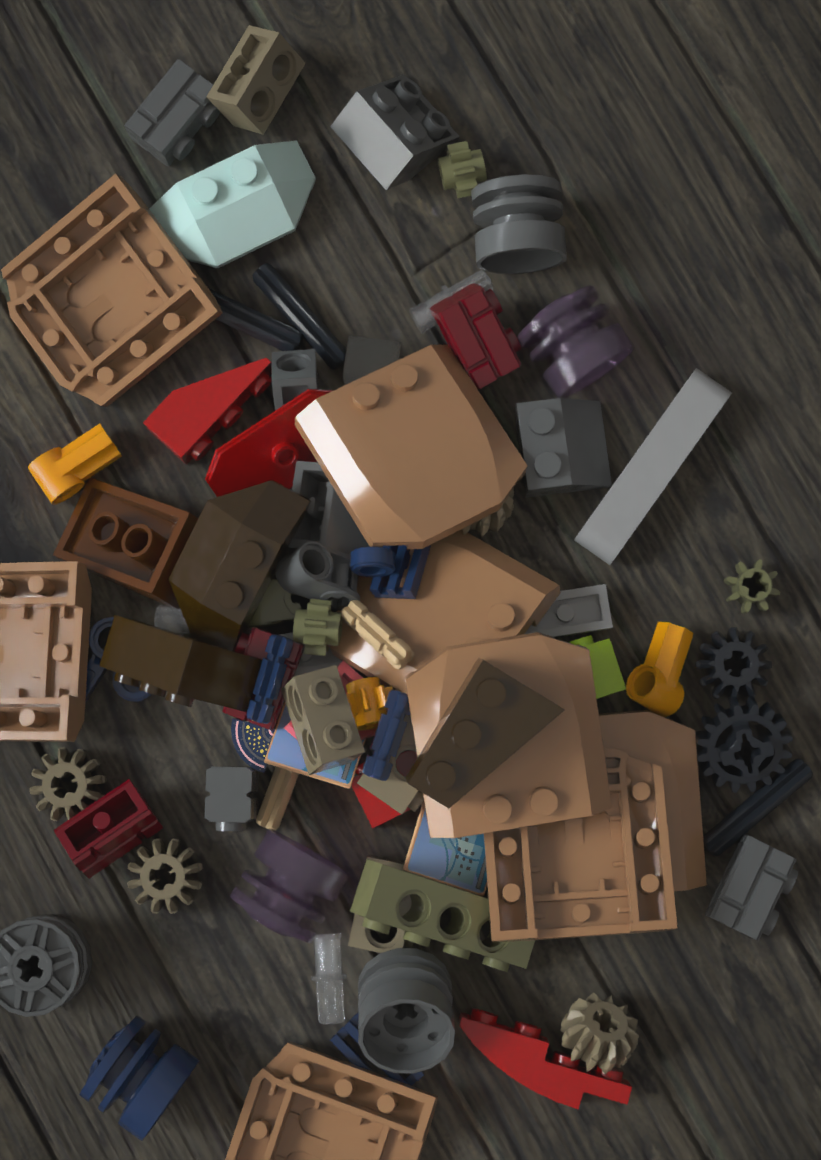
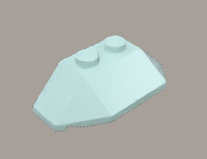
(237, 203)

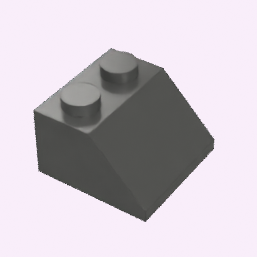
(562, 446)

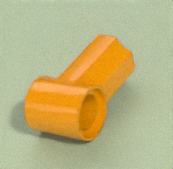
(64, 470)
(656, 681)

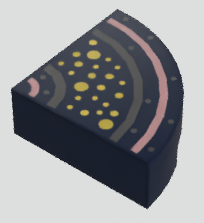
(251, 743)

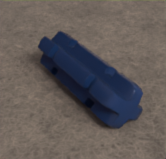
(269, 679)
(388, 736)

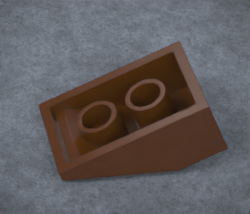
(127, 539)

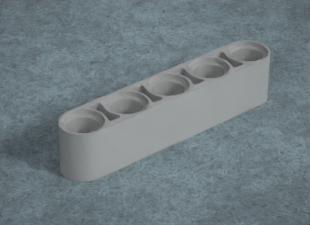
(652, 466)

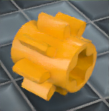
(367, 701)

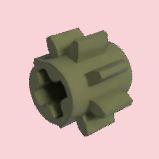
(462, 168)
(762, 580)
(317, 627)

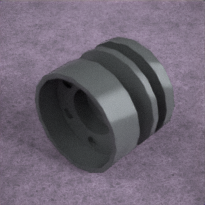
(519, 224)
(63, 958)
(405, 1011)

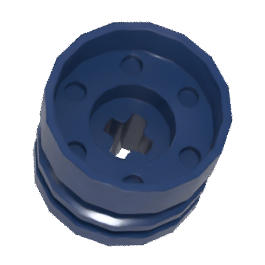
(138, 1077)

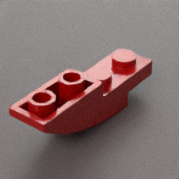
(523, 1057)

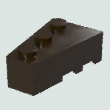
(178, 665)
(478, 733)

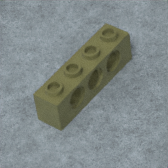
(379, 900)

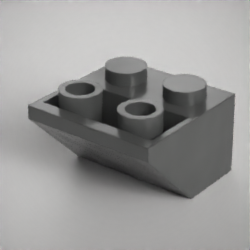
(393, 130)
(326, 517)

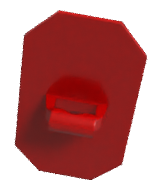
(263, 450)

